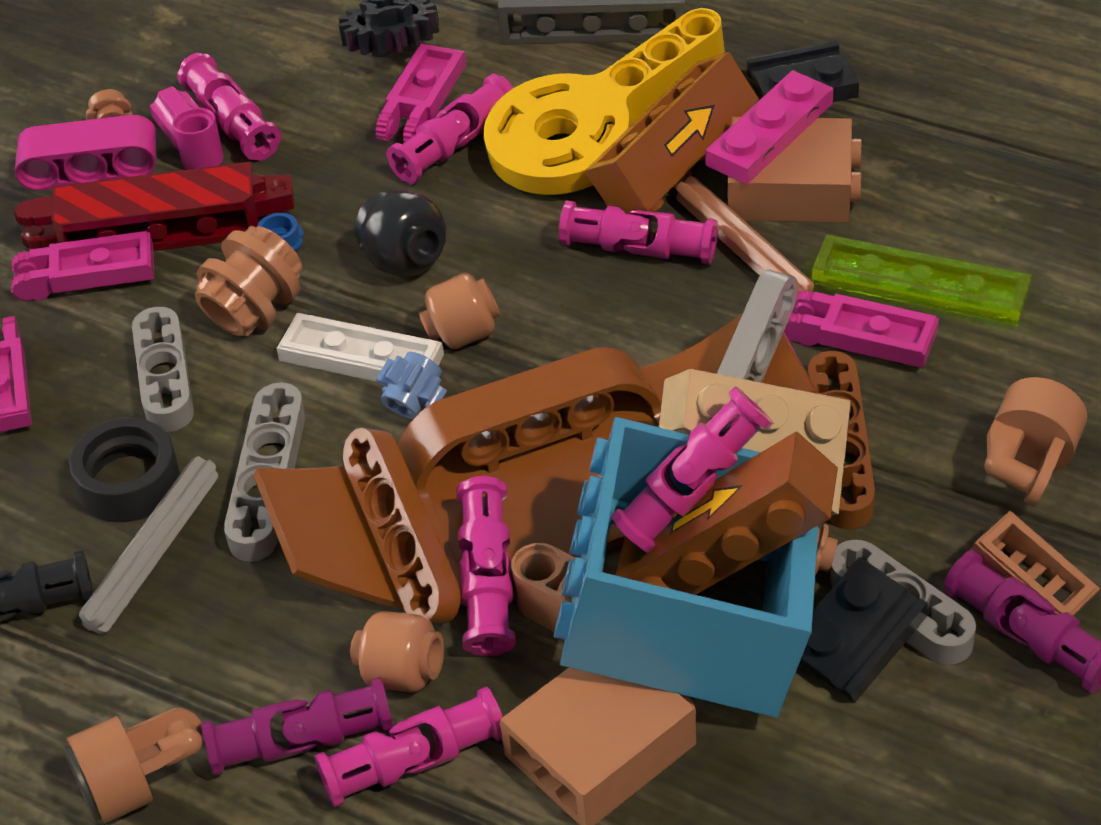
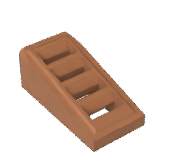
(1028, 547)

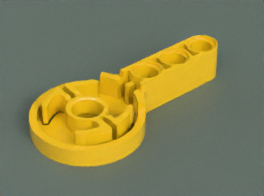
(585, 103)

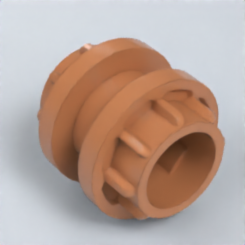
(255, 273)

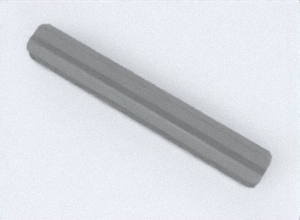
(148, 546)

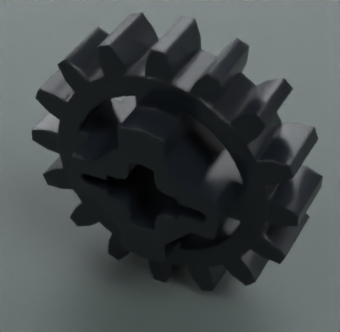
(388, 26)

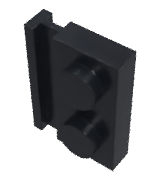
(817, 62)
(860, 628)

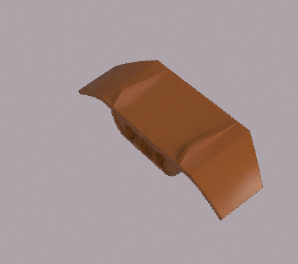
(522, 429)

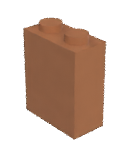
(806, 180)
(596, 739)

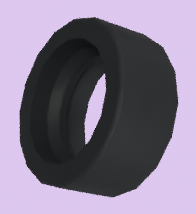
(117, 440)

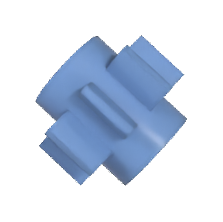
(410, 384)

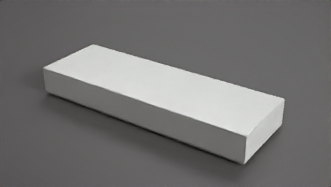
(348, 347)

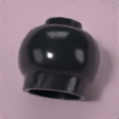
(401, 232)

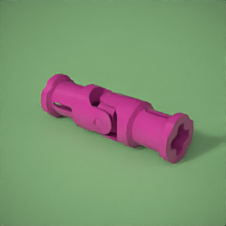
(231, 107)
(448, 131)
(633, 232)
(707, 450)
(485, 566)
(407, 750)

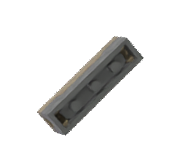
(584, 20)

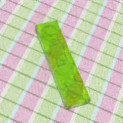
(922, 279)

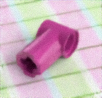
(188, 128)

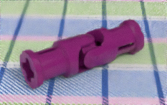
(1033, 624)
(302, 724)

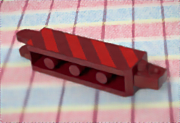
(173, 206)

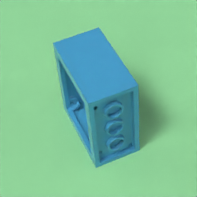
(670, 635)

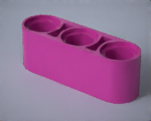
(85, 151)

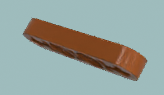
(860, 472)
(428, 582)

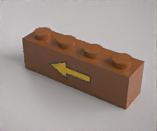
(672, 135)
(739, 519)

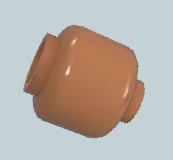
(460, 311)
(399, 650)

